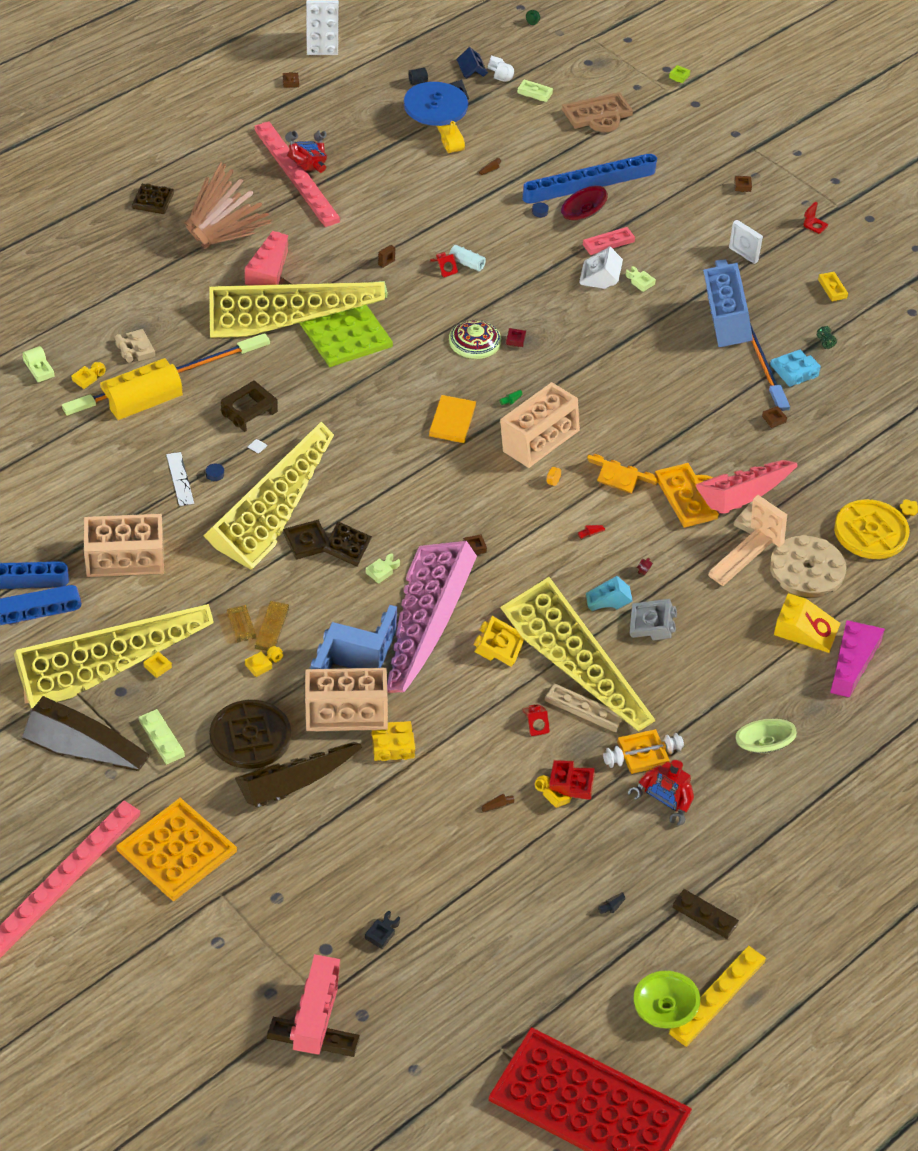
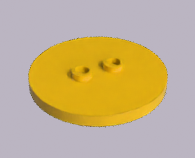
(871, 529)

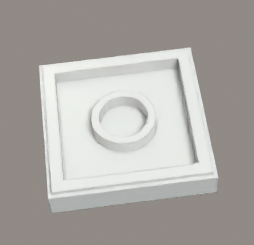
(745, 241)

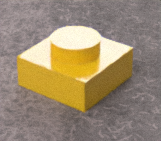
(157, 664)

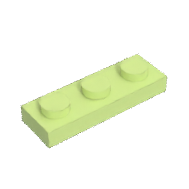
(161, 736)

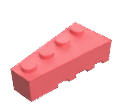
(316, 1005)

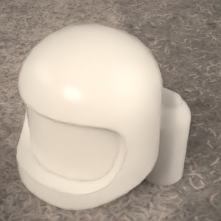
(502, 70)

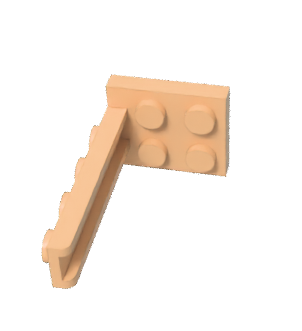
(769, 528)

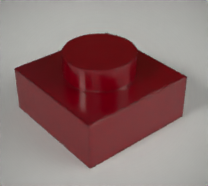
(516, 337)

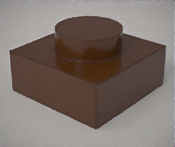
(290, 80)
(743, 183)
(386, 256)
(774, 417)
(477, 544)

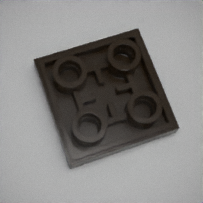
(153, 198)
(347, 543)

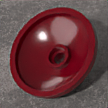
(584, 203)

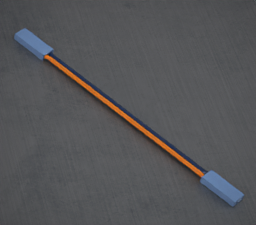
(776, 390)

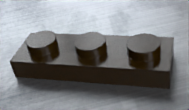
(705, 914)

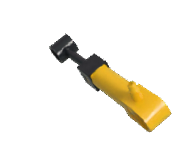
(450, 134)

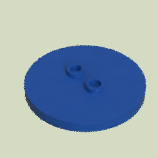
(435, 103)

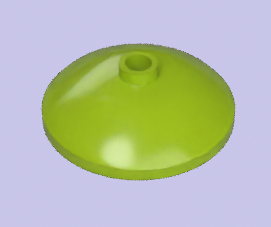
(666, 990)

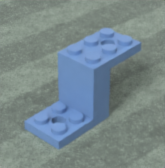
(356, 647)

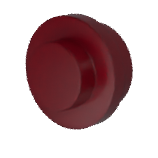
(644, 566)

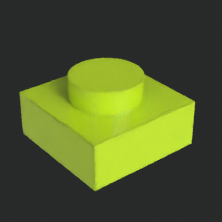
(679, 74)

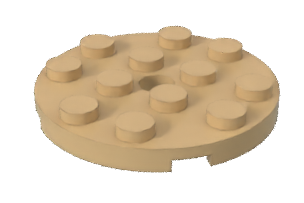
(826, 561)

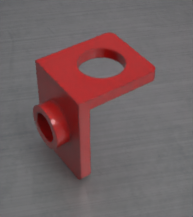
(810, 219)
(442, 258)
(537, 712)

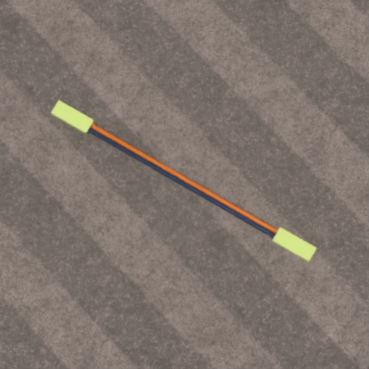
(243, 347)

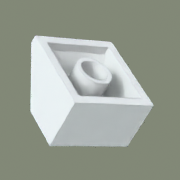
(601, 269)

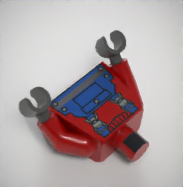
(308, 153)
(670, 786)

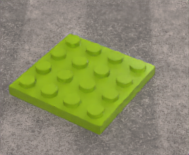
(347, 335)

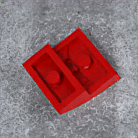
(571, 780)

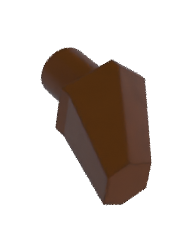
(491, 166)
(498, 802)

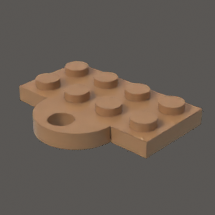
(598, 112)

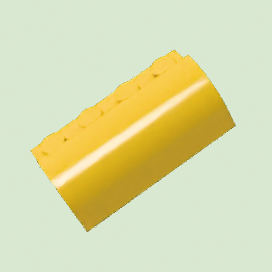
(142, 388)

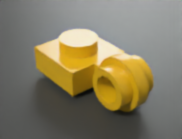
(85, 376)
(260, 663)
(554, 798)

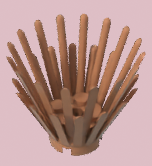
(212, 216)

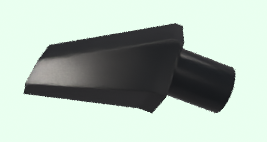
(612, 904)

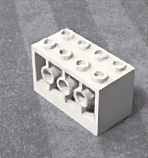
(322, 27)

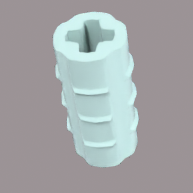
(468, 258)

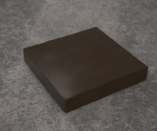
(306, 539)

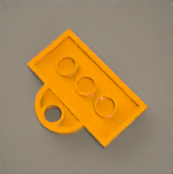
(681, 491)

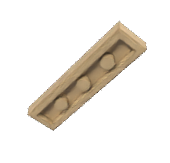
(583, 707)

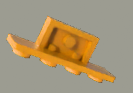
(619, 476)

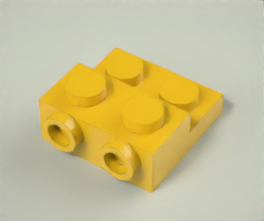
(498, 641)
(394, 743)

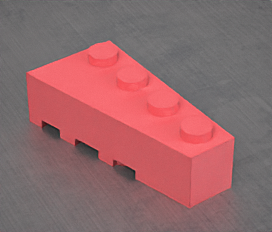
(268, 261)

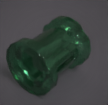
(826, 337)

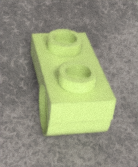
(37, 364)

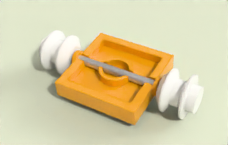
(643, 750)

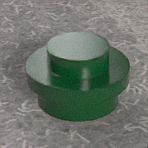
(533, 17)

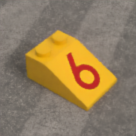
(806, 624)

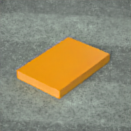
(452, 419)

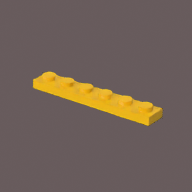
(720, 994)

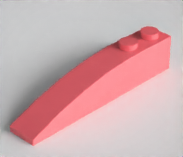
(732, 492)

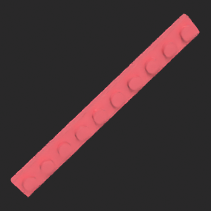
(297, 175)
(66, 875)

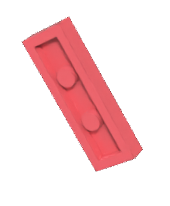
(611, 239)

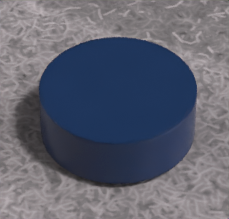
(540, 209)
(214, 472)

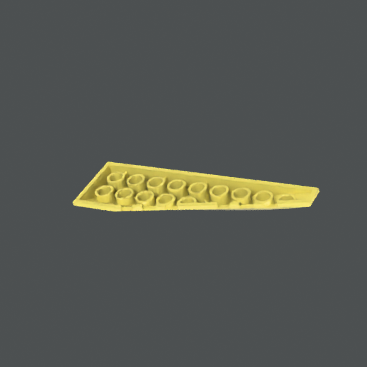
(262, 308)
(260, 516)
(558, 633)
(85, 660)

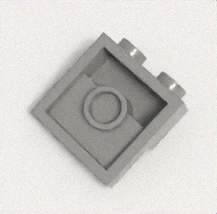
(653, 619)

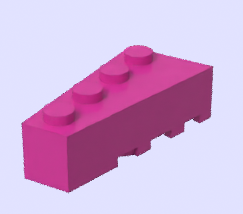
(855, 652)

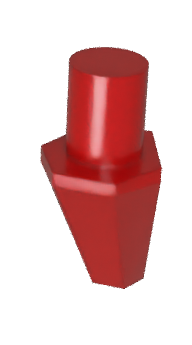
(591, 530)

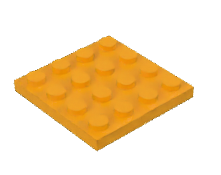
(176, 849)

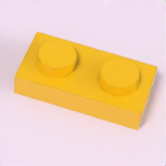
(833, 286)

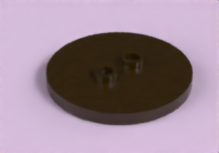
(250, 734)

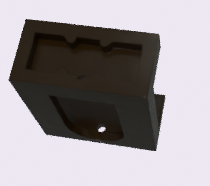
(264, 400)

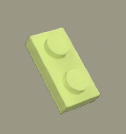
(535, 90)

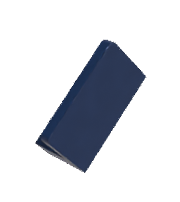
(470, 62)

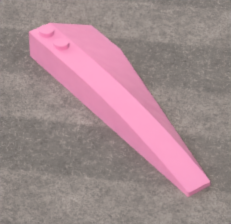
(429, 601)

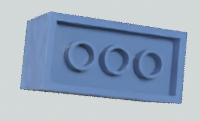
(728, 305)

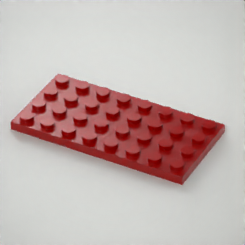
(586, 1099)

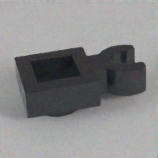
(382, 932)

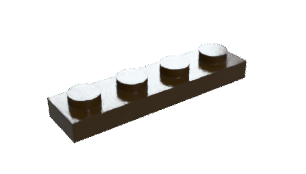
(334, 1040)

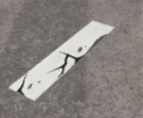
(180, 479)

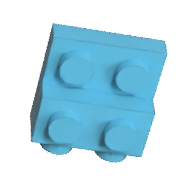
(796, 367)

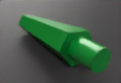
(511, 398)

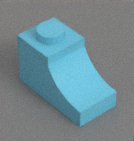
(612, 594)

